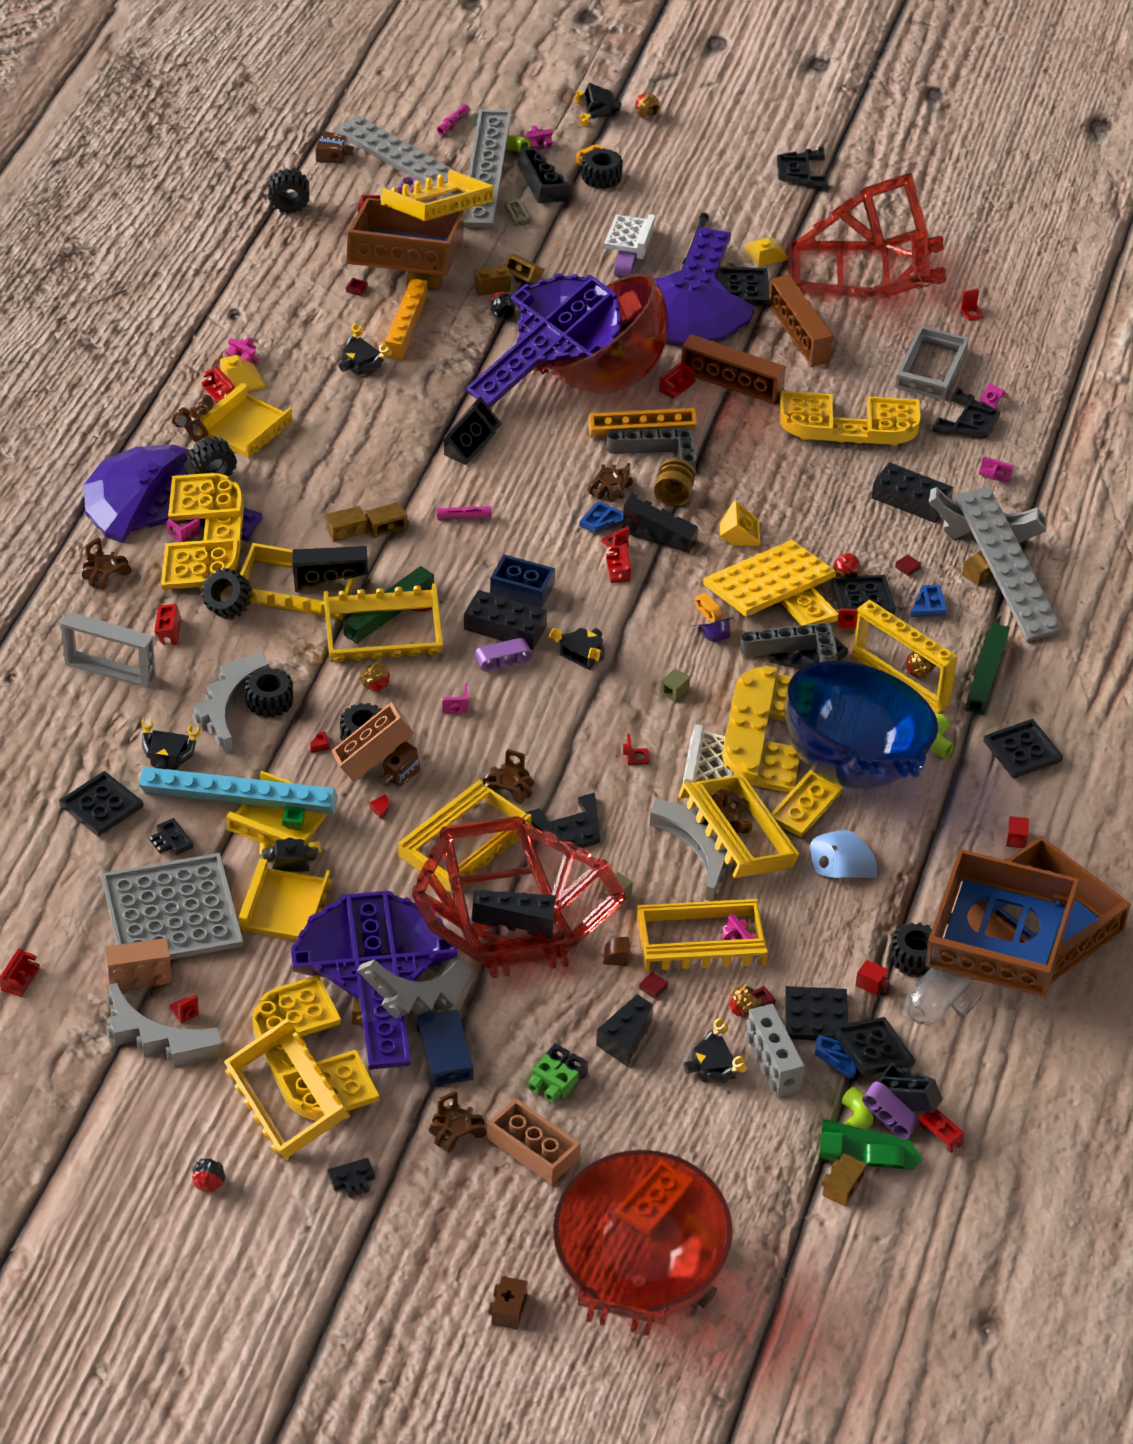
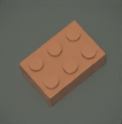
(138, 964)

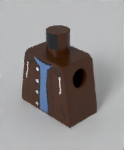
(332, 148)
(400, 765)

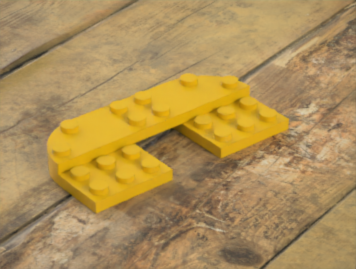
(887, 420)
(222, 505)
(764, 763)
(310, 1011)

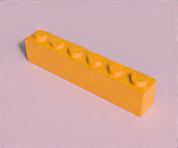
(406, 318)
(602, 423)

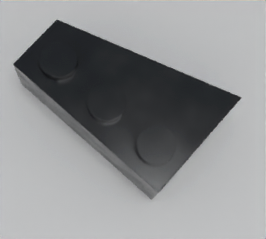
(625, 1029)
(914, 1090)

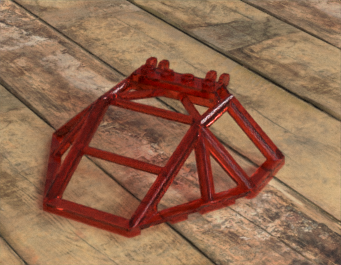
(921, 244)
(504, 950)

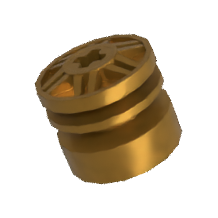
(674, 482)

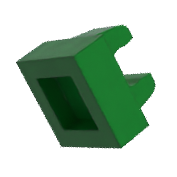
(293, 817)

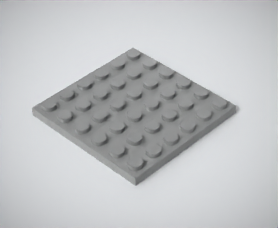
(175, 901)

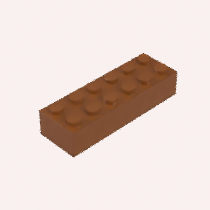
(800, 320)
(734, 369)

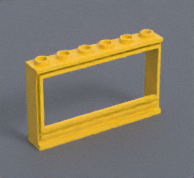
(475, 194)
(283, 557)
(383, 602)
(913, 639)
(699, 794)
(450, 813)
(701, 950)
(309, 1071)

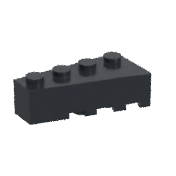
(542, 178)
(658, 525)
(328, 565)
(515, 911)

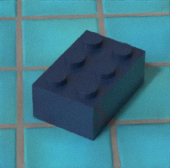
(522, 580)

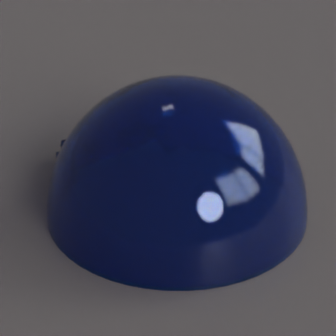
(858, 724)

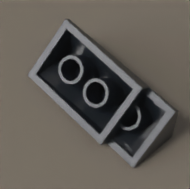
(471, 432)

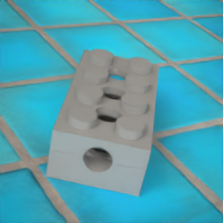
(774, 1051)

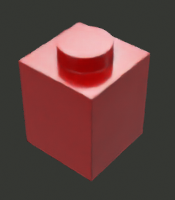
(1017, 832)
(872, 977)

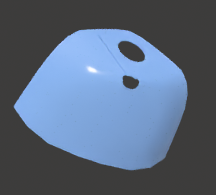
(850, 859)

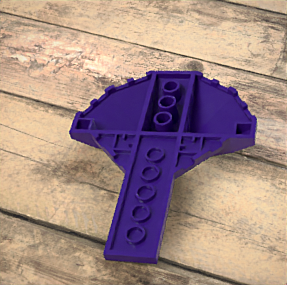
(697, 299)
(557, 322)
(136, 491)
(363, 930)

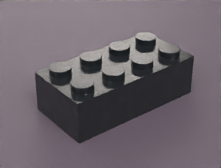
(908, 491)
(504, 618)

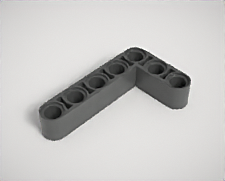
(654, 440)
(791, 639)

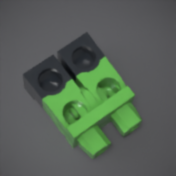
(557, 1073)

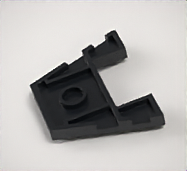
(795, 168)
(975, 419)
(805, 657)
(578, 829)

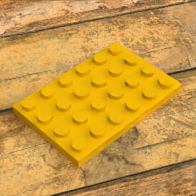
(769, 577)

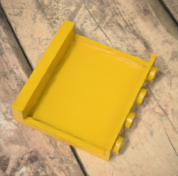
(245, 421)
(265, 823)
(282, 901)

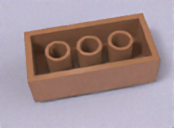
(372, 742)
(533, 1141)

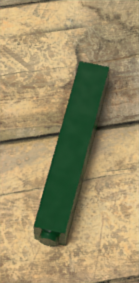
(363, 624)
(987, 669)

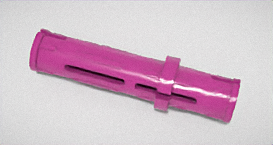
(461, 111)
(464, 512)

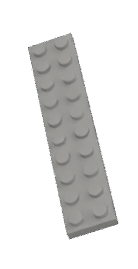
(394, 151)
(488, 162)
(1008, 564)

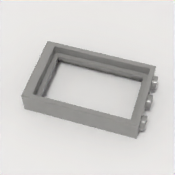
(925, 385)
(143, 641)

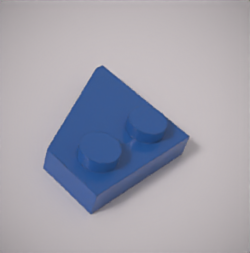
(601, 517)
(929, 602)
(834, 1054)

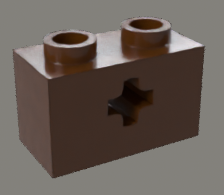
(509, 1302)

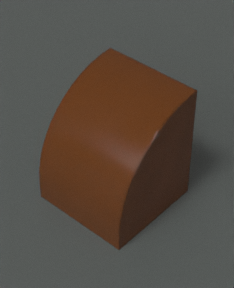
(616, 951)

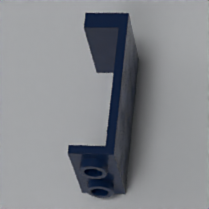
(445, 1047)

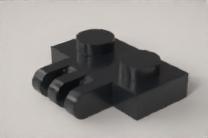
(171, 837)
(352, 1176)

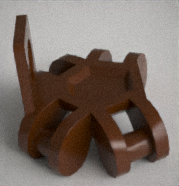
(187, 418)
(609, 477)
(103, 564)
(511, 776)
(724, 801)
(455, 1121)

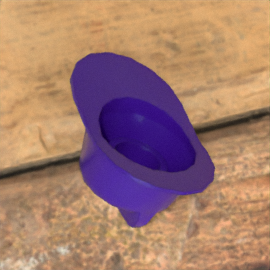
(717, 630)

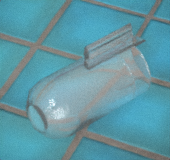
(939, 992)

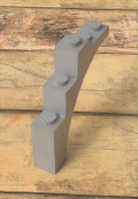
(1023, 524)
(222, 694)
(682, 823)
(403, 995)
(180, 1045)

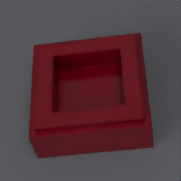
(356, 286)
(908, 565)
(653, 985)
(765, 996)

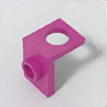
(992, 395)
(186, 532)
(456, 704)

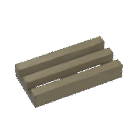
(526, 218)

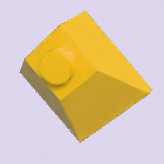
(766, 251)
(242, 371)
(740, 527)

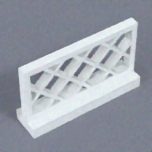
(642, 236)
(696, 759)

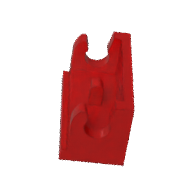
(676, 380)
(217, 385)
(619, 564)
(168, 623)
(19, 973)
(943, 1129)

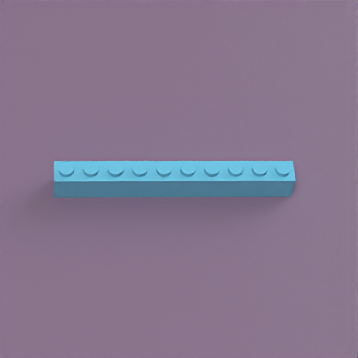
(238, 790)

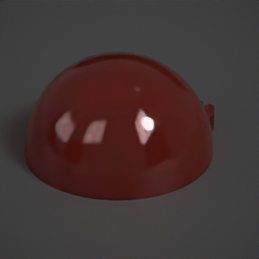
(630, 354)
(641, 1236)

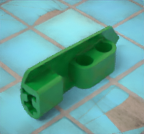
(867, 1146)

